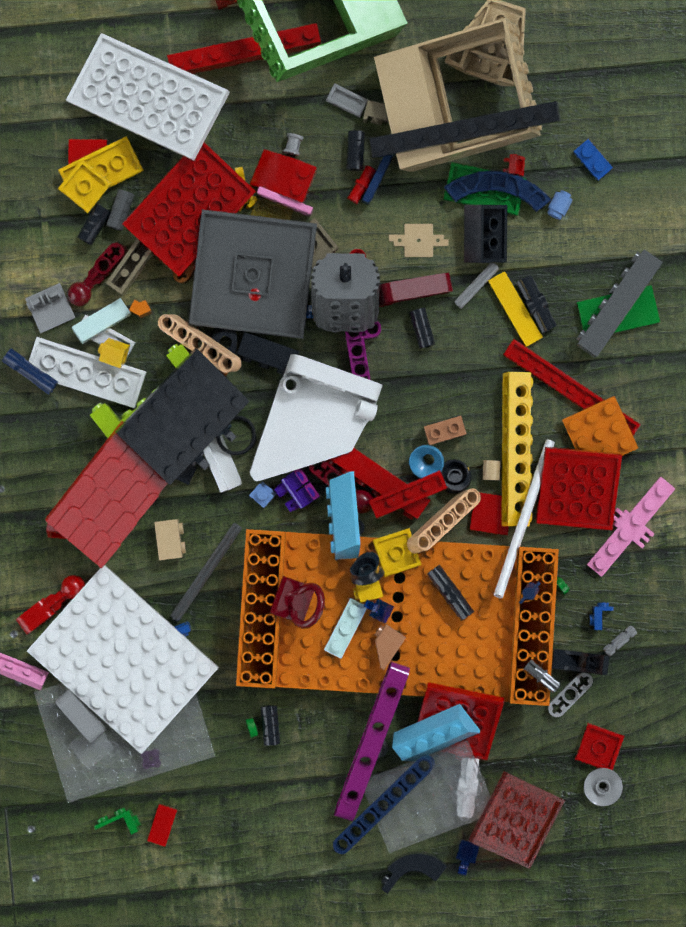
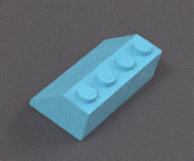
(344, 517)
(434, 733)

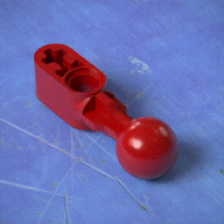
(48, 606)

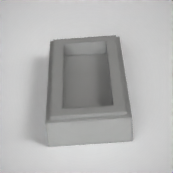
(347, 100)

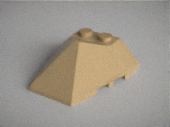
(490, 60)

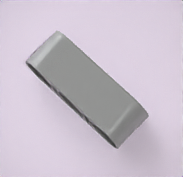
(80, 716)

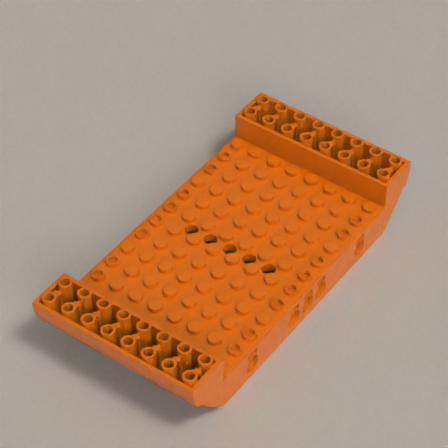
(474, 654)

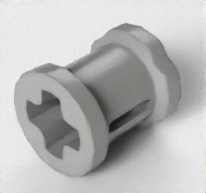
(293, 144)

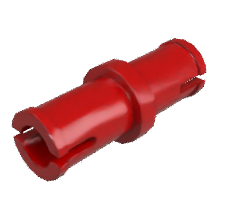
(361, 184)

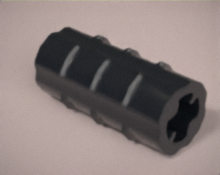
(355, 150)
(94, 224)
(422, 328)
(270, 725)

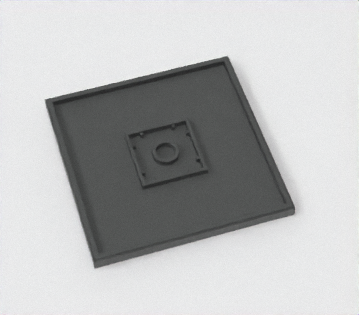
(250, 254)

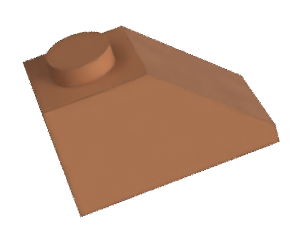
(387, 644)

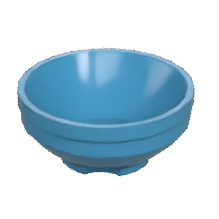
(420, 467)

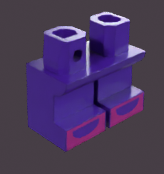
(291, 484)

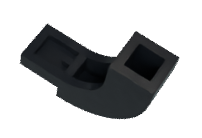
(580, 661)
(412, 861)

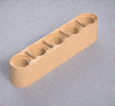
(191, 342)
(462, 502)

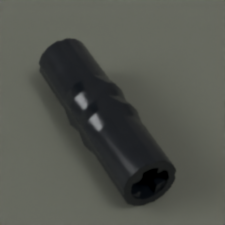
(450, 592)

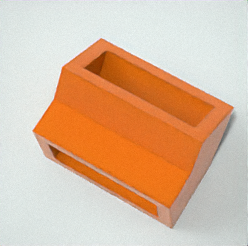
(140, 308)

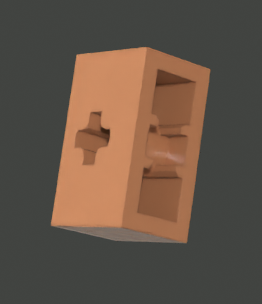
(445, 430)

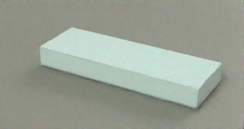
(101, 321)

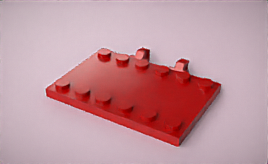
(172, 211)

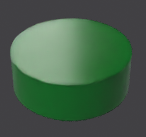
(562, 587)
(251, 727)

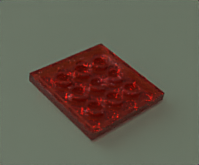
(516, 820)

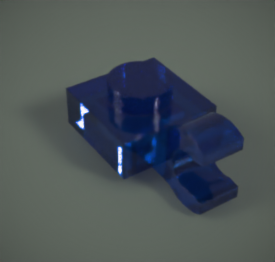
(380, 610)
(466, 853)

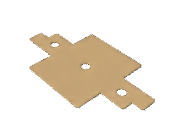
(425, 234)

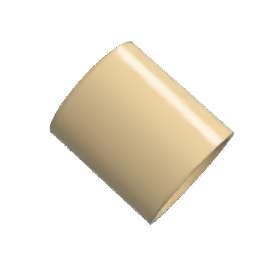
(491, 470)

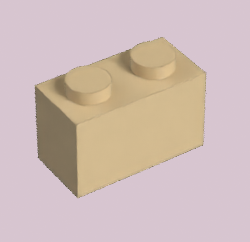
(169, 539)

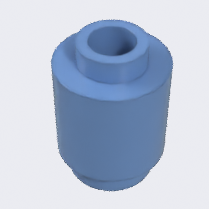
(559, 204)

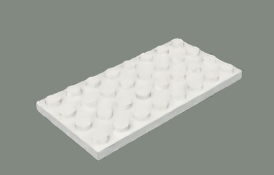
(148, 96)

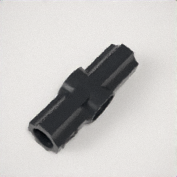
(536, 304)

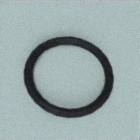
(251, 444)

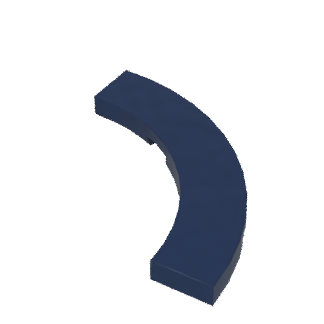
(499, 182)

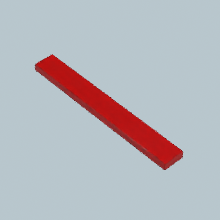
(557, 379)

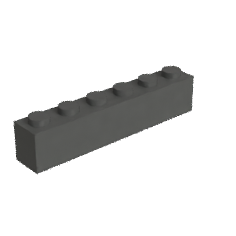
(619, 303)

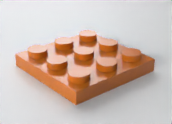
(601, 429)

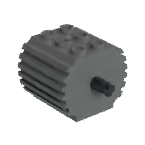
(345, 293)

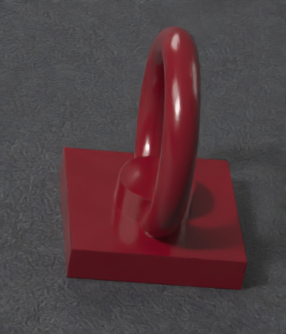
(294, 600)

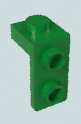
(131, 820)

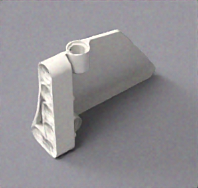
(314, 418)

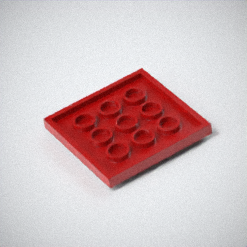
(578, 488)
(481, 708)

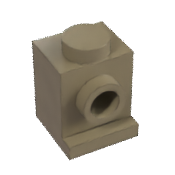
(376, 113)

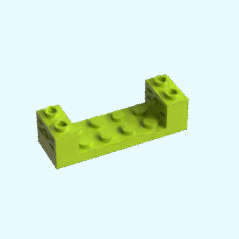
(105, 416)

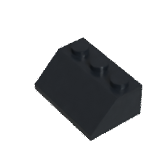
(485, 233)

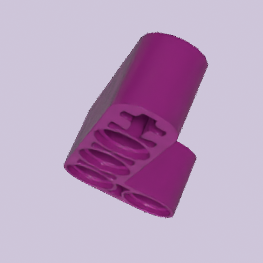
(359, 341)

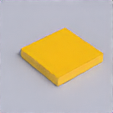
(84, 186)
(394, 553)

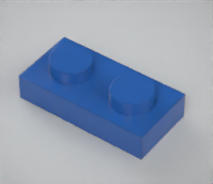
(592, 159)

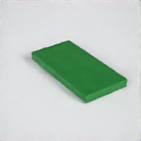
(485, 197)
(641, 314)

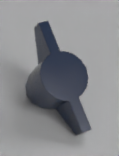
(530, 591)

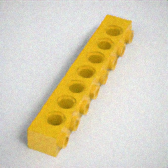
(511, 439)

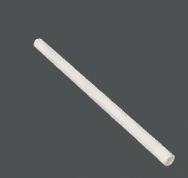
(521, 526)

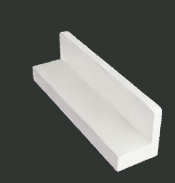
(222, 466)

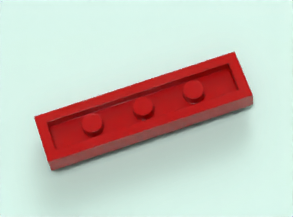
(408, 494)

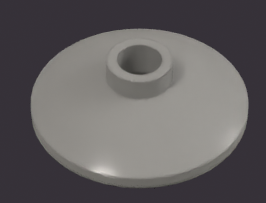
(603, 796)

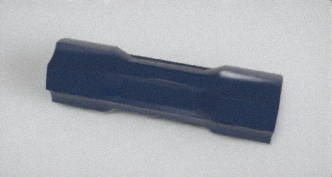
(31, 372)

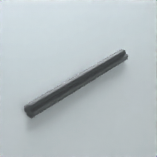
(206, 572)

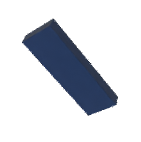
(377, 179)

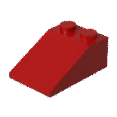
(284, 175)

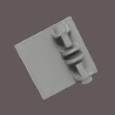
(50, 308)

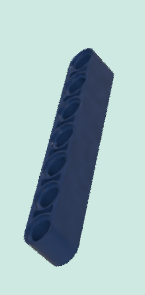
(379, 812)

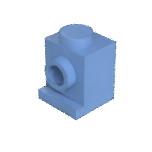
(263, 494)

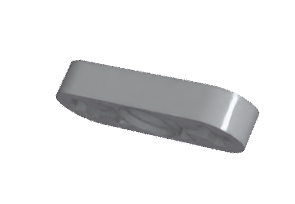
(555, 700)

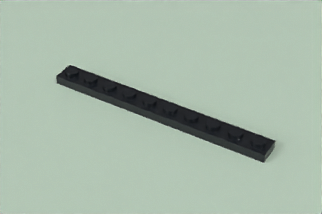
(465, 129)

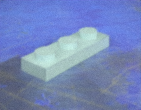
(345, 628)

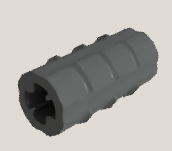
(120, 210)

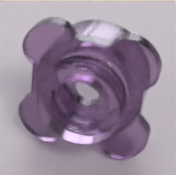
(147, 762)

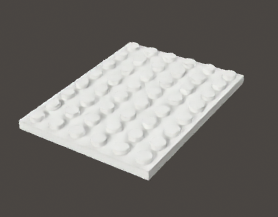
(122, 659)

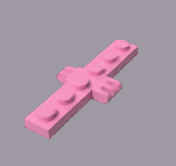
(631, 526)

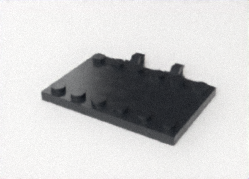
(183, 417)

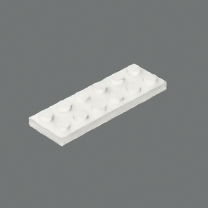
(87, 373)

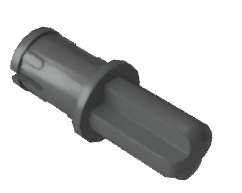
(542, 676)

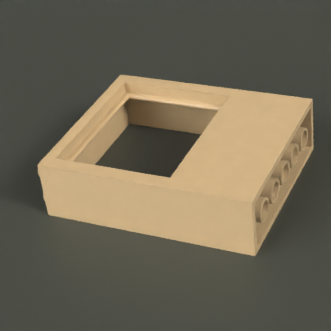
(418, 99)

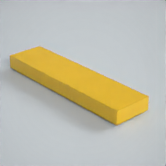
(515, 309)

